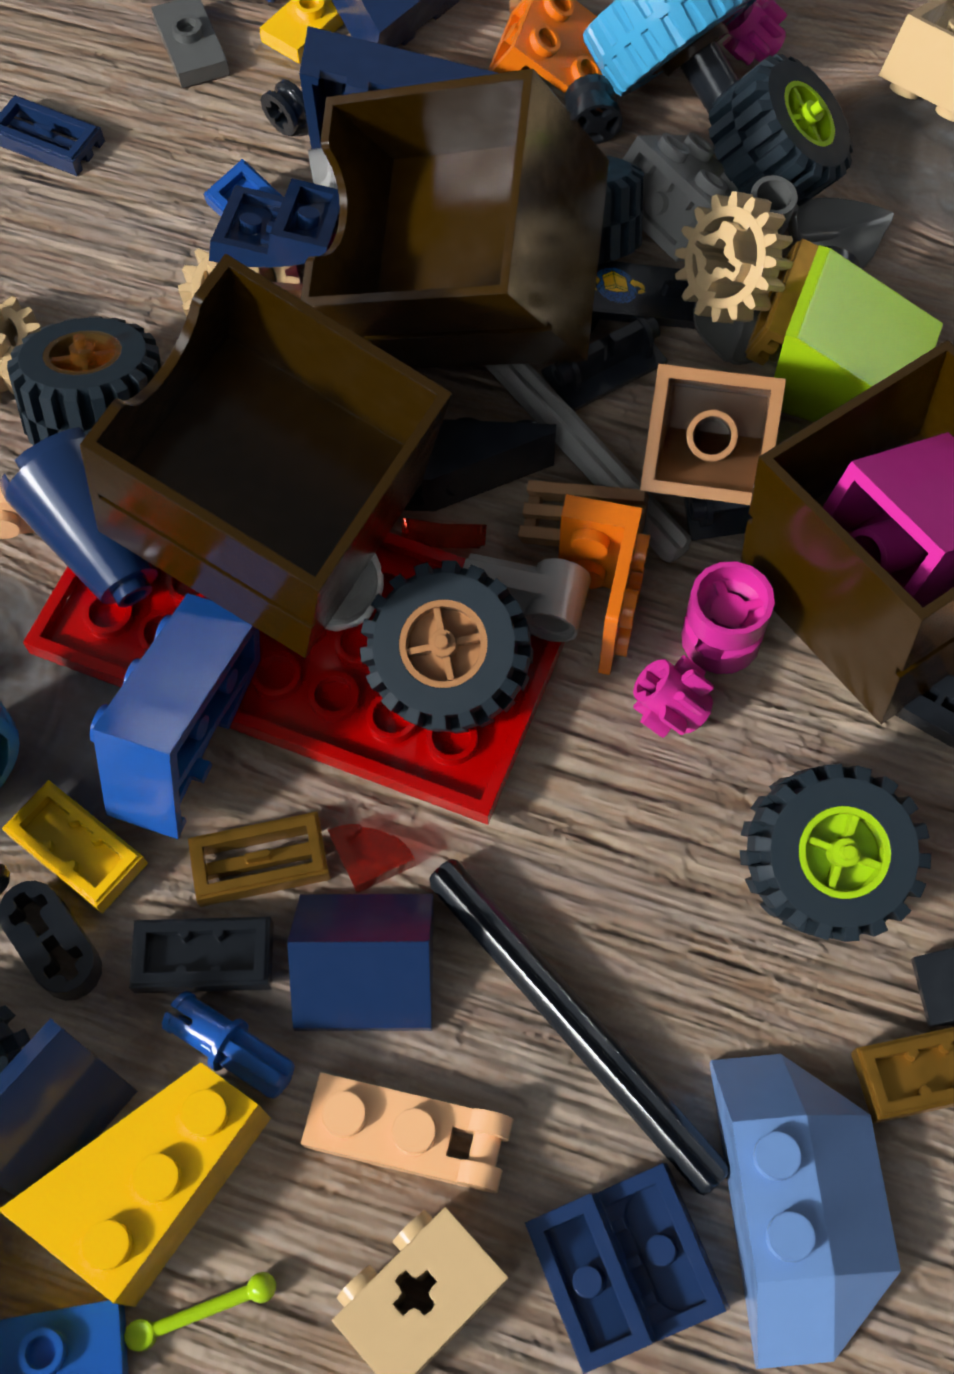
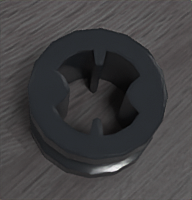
(284, 107)

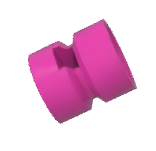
(727, 617)

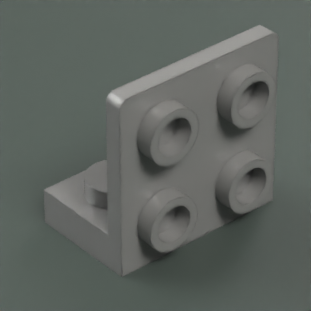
(676, 181)

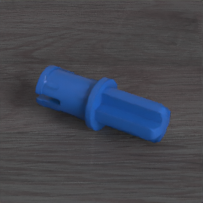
(229, 1045)

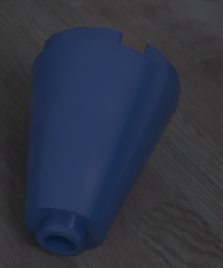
(57, 504)

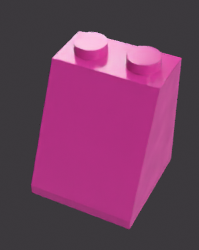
(903, 513)

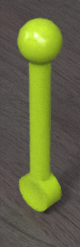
(143, 1333)

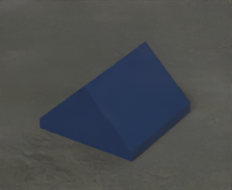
(362, 962)

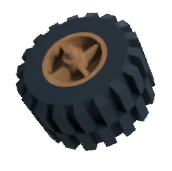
(447, 648)

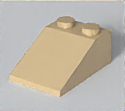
(924, 57)

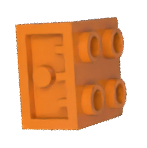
(547, 39)
(609, 546)

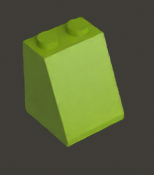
(847, 337)

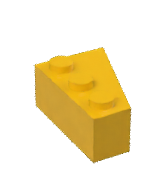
(141, 1185)

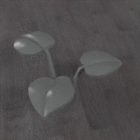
(821, 221)

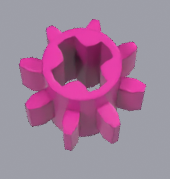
(756, 32)
(673, 696)

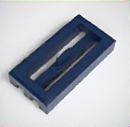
(40, 142)

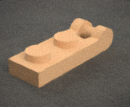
(405, 1132)

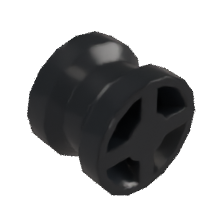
(594, 107)

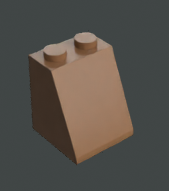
(709, 432)

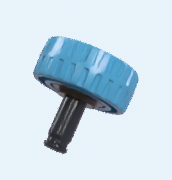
(647, 37)

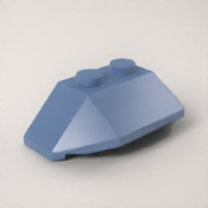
(803, 1208)

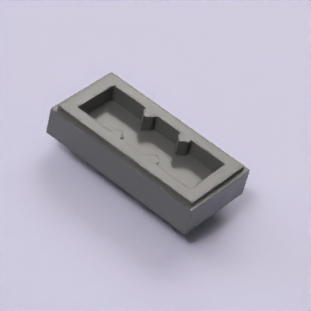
(190, 41)

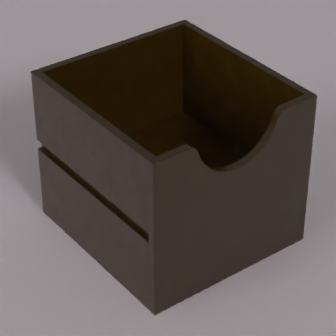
(462, 222)
(264, 455)
(820, 576)

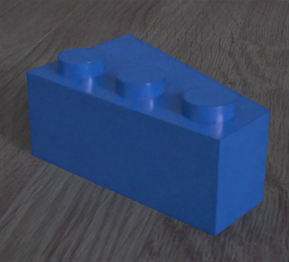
(167, 711)

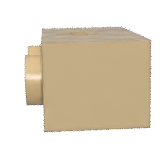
(410, 1341)

